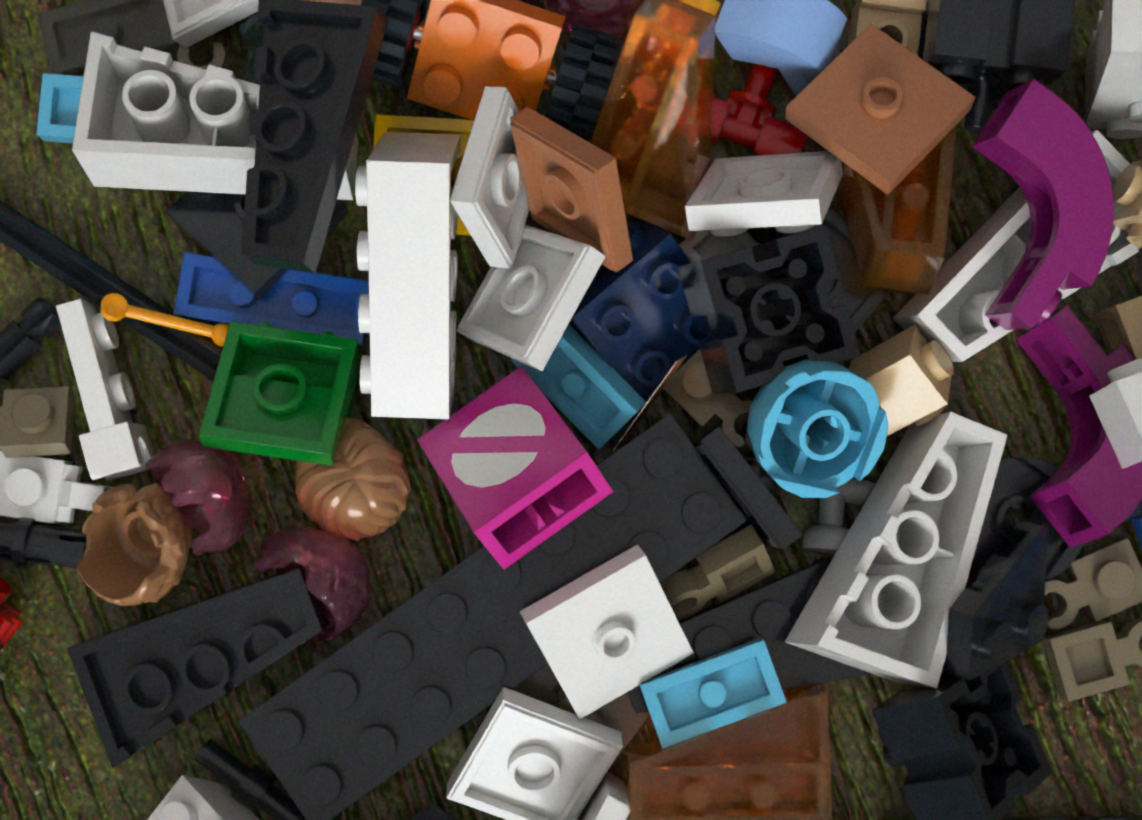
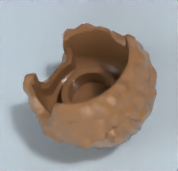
(361, 490)
(134, 545)

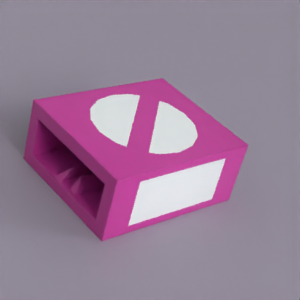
(513, 467)

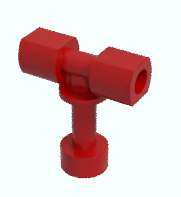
(749, 118)

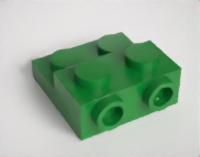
(281, 393)

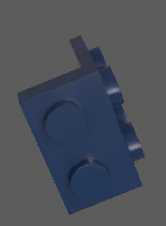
(641, 312)

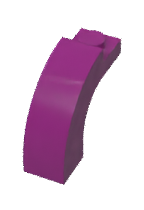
(1067, 194)
(1090, 489)

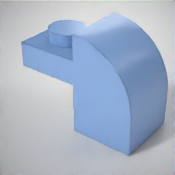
(782, 34)

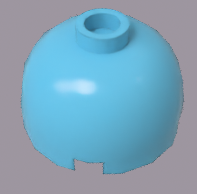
(817, 428)

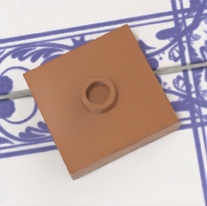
(879, 108)
(572, 186)

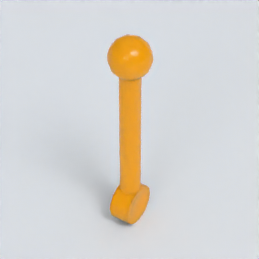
(115, 308)

